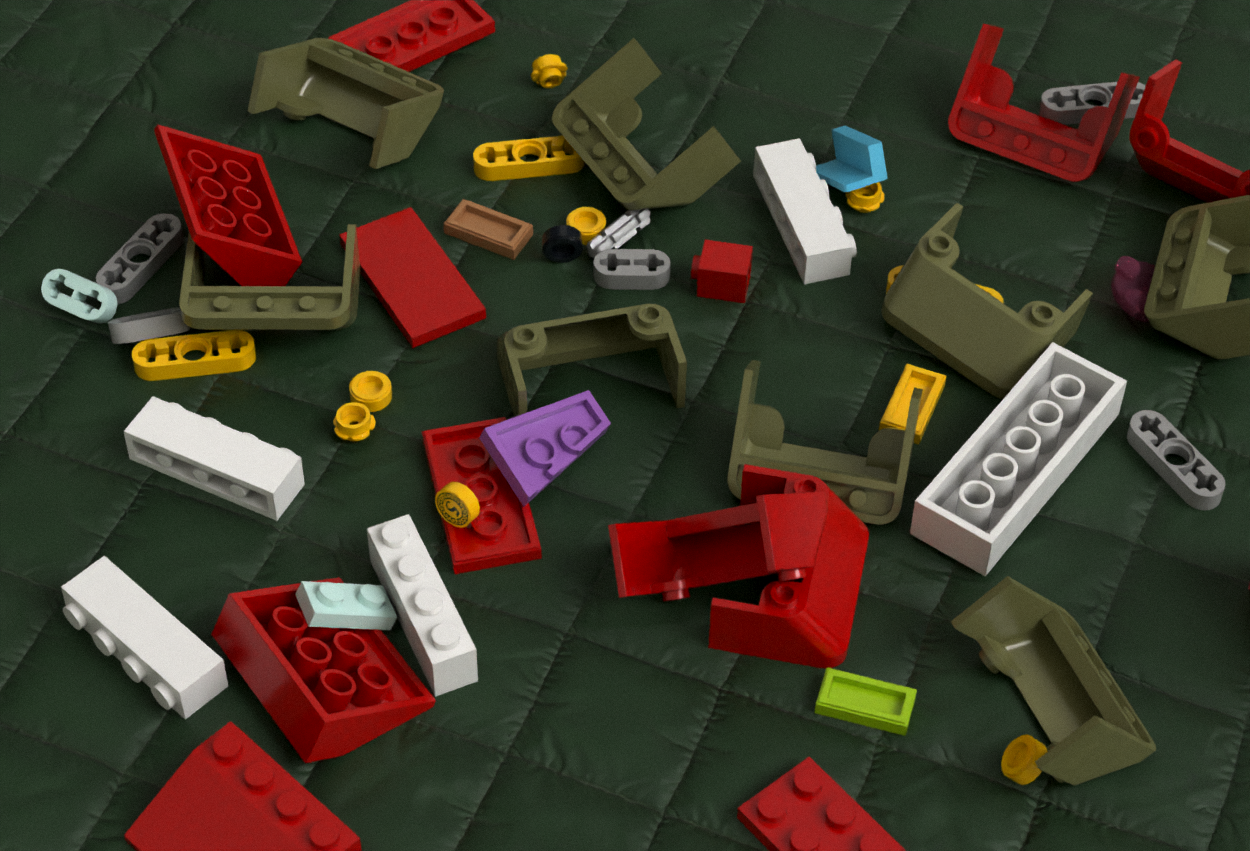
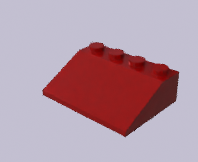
(230, 207)
(317, 683)
(237, 800)

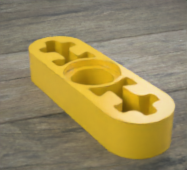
(503, 170)
(209, 364)

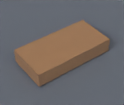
(488, 229)

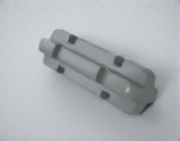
(619, 231)

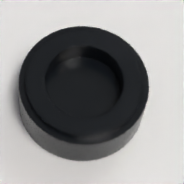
(562, 243)

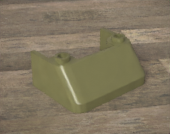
(350, 89)
(602, 115)
(1194, 275)
(269, 306)
(965, 322)
(588, 338)
(867, 485)
(1060, 679)

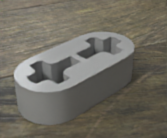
(631, 269)
(147, 326)

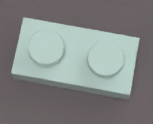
(345, 605)

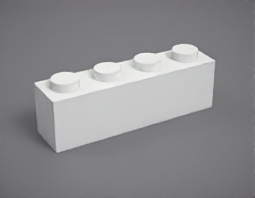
(803, 211)
(215, 457)
(422, 605)
(144, 638)

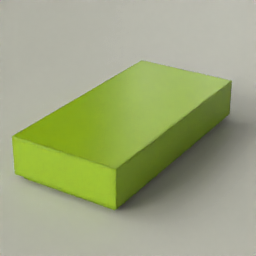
(865, 701)

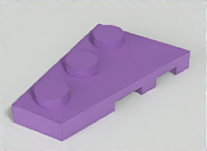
(544, 442)

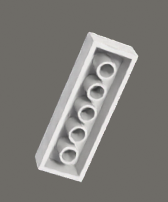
(1017, 458)

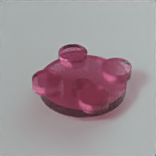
(1131, 285)

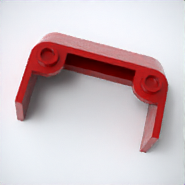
(988, 121)
(1173, 160)
(719, 546)
(798, 620)

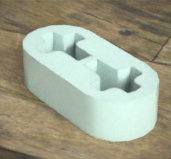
(76, 303)

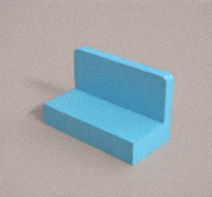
(857, 161)

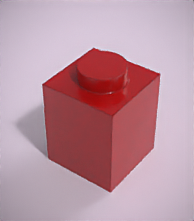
(723, 271)

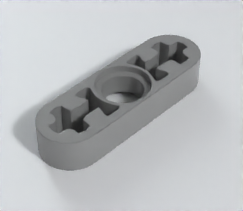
(1068, 103)
(142, 242)
(1177, 476)

